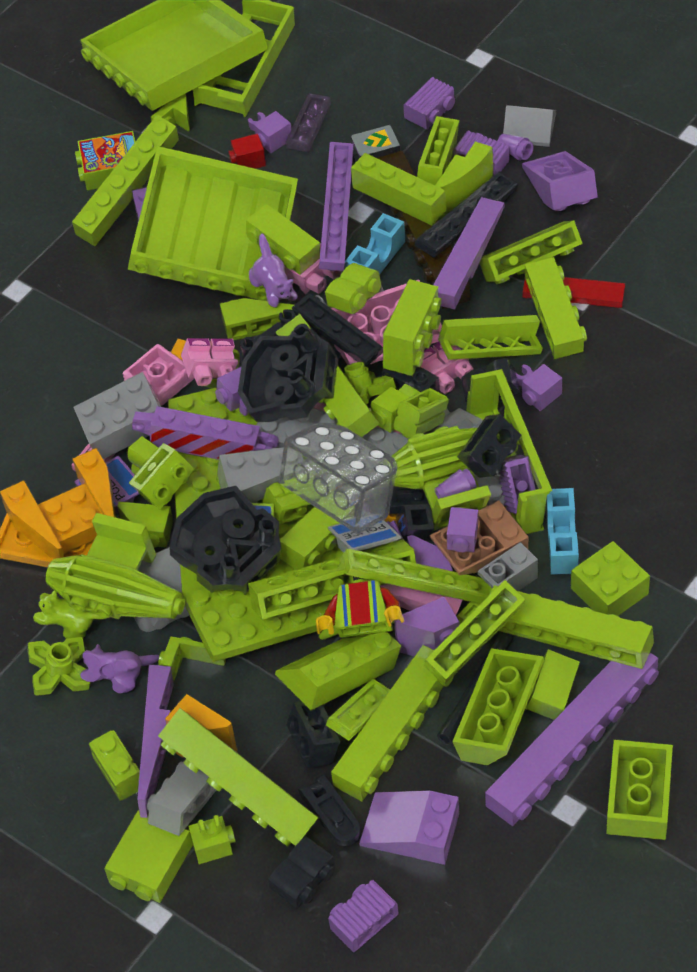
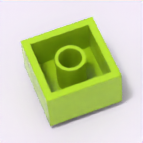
(610, 581)

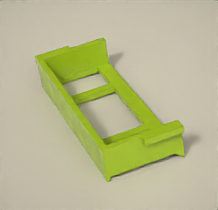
(262, 11)
(483, 402)

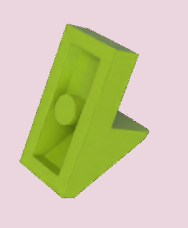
(175, 112)

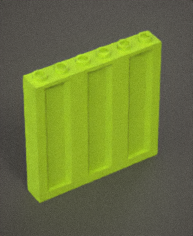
(197, 221)

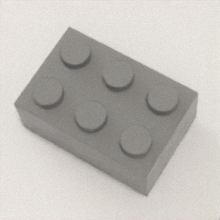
(110, 414)

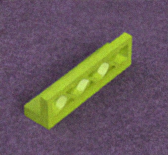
(487, 333)

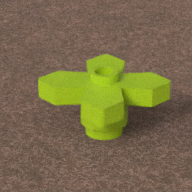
(365, 381)
(57, 665)

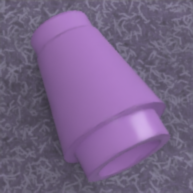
(519, 147)
(456, 483)

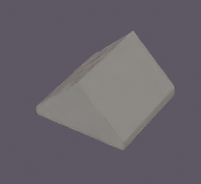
(530, 123)

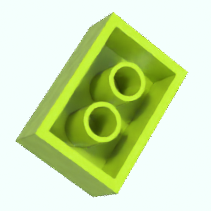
(411, 327)
(639, 789)

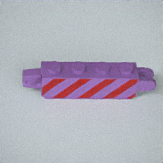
(201, 433)

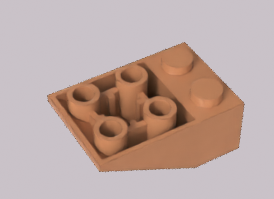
(495, 536)

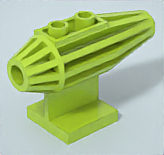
(431, 460)
(109, 577)

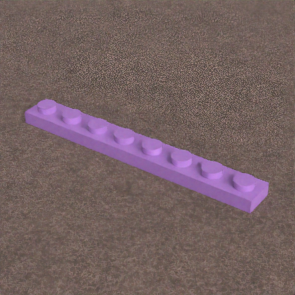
(336, 207)

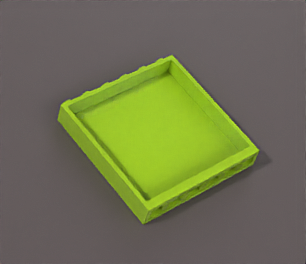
(172, 47)

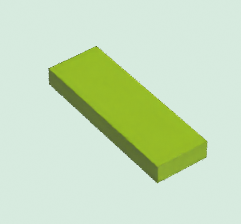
(357, 710)

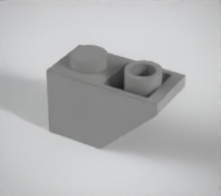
(515, 566)

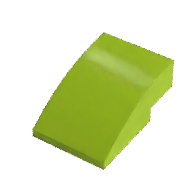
(466, 175)

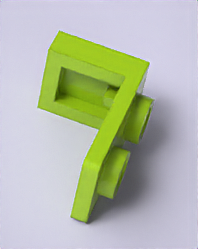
(184, 648)

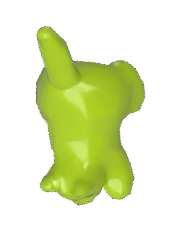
(58, 612)

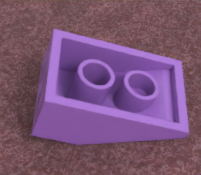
(561, 180)
(412, 824)

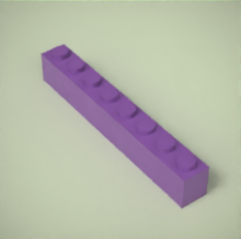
(567, 738)

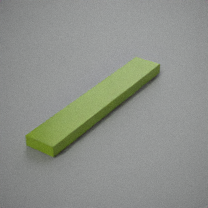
(415, 576)

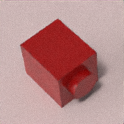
(247, 152)

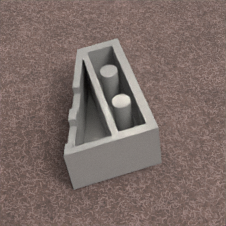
(250, 471)

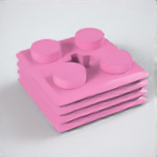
(163, 371)

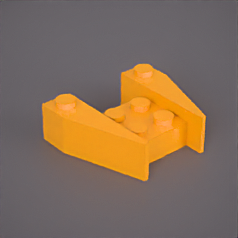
(65, 519)

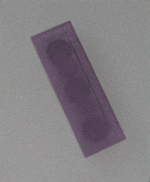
(308, 122)

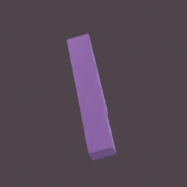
(468, 252)
(152, 755)

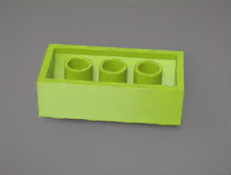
(340, 667)
(496, 706)

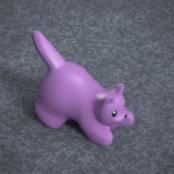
(270, 273)
(119, 667)

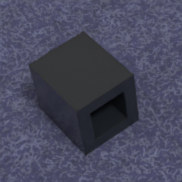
(415, 521)

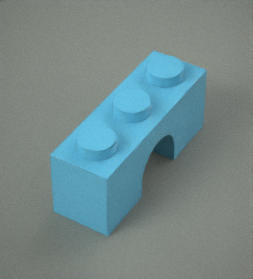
(385, 241)
(561, 531)

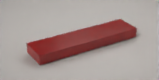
(591, 292)

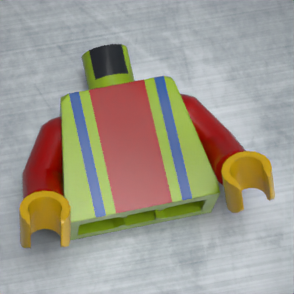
(360, 609)

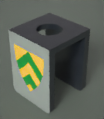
(375, 142)

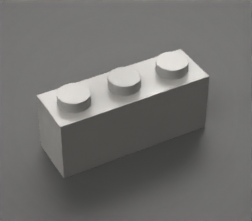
(179, 799)

